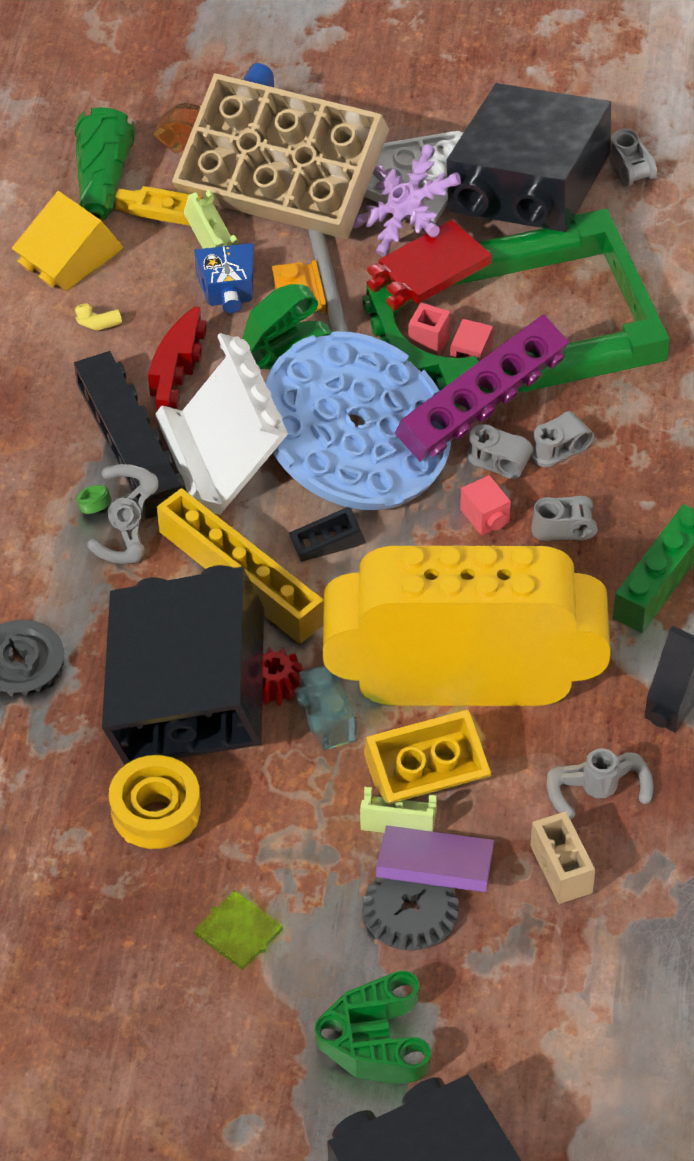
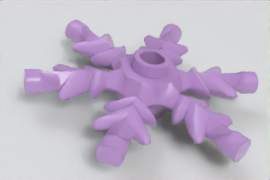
(406, 200)

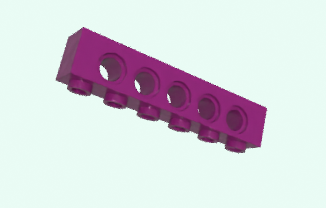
(538, 338)

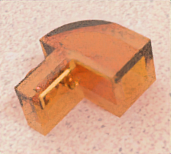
(177, 125)

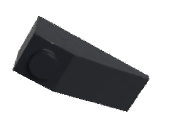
(673, 683)

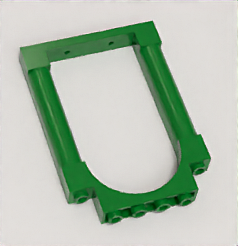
(587, 236)

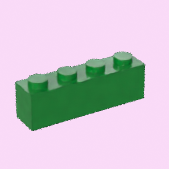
(657, 573)

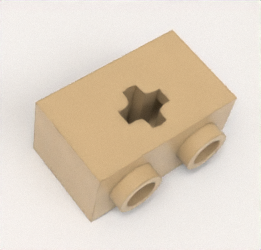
(562, 857)

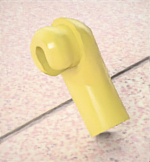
(96, 321)

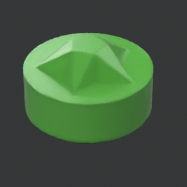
(93, 499)

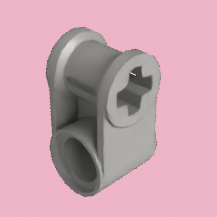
(631, 157)
(560, 440)
(500, 453)
(562, 519)

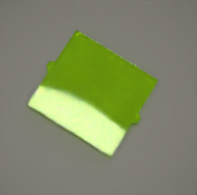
(238, 930)

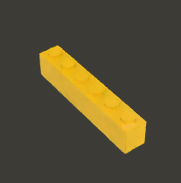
(215, 543)

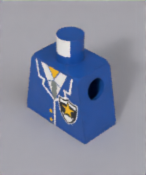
(226, 275)

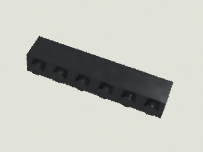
(126, 425)

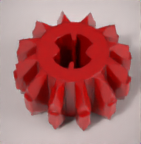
(280, 676)

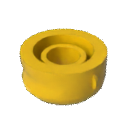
(149, 781)

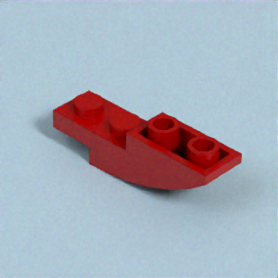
(176, 358)

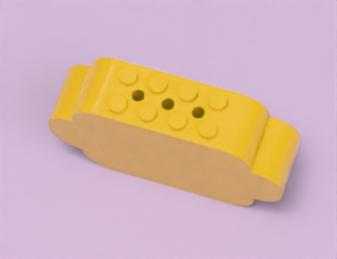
(466, 626)

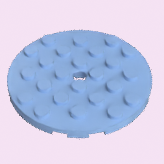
(343, 376)

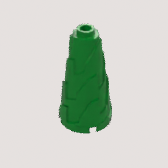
(101, 153)

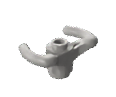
(126, 514)
(598, 777)

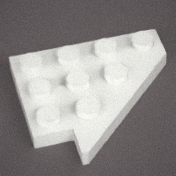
(400, 156)

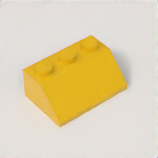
(425, 757)

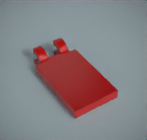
(428, 265)

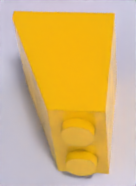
(65, 243)

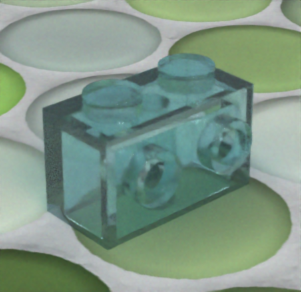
(327, 707)

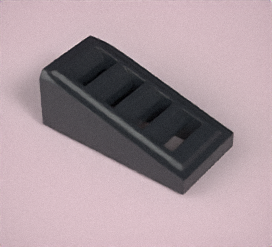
(333, 522)

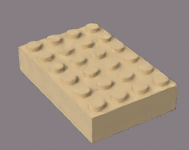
(281, 155)

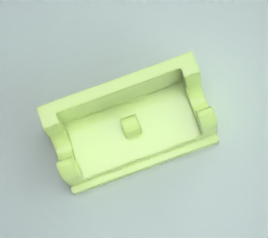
(207, 222)
(406, 814)

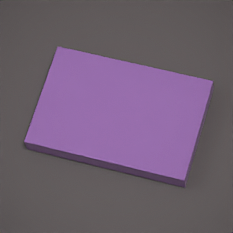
(435, 858)

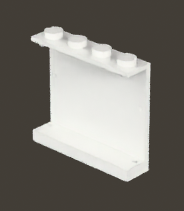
(224, 428)

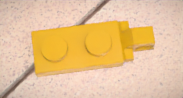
(153, 204)

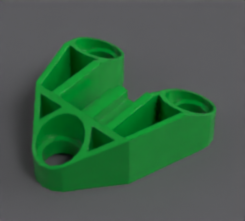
(277, 323)
(365, 1039)

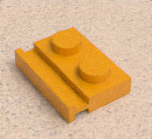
(300, 274)

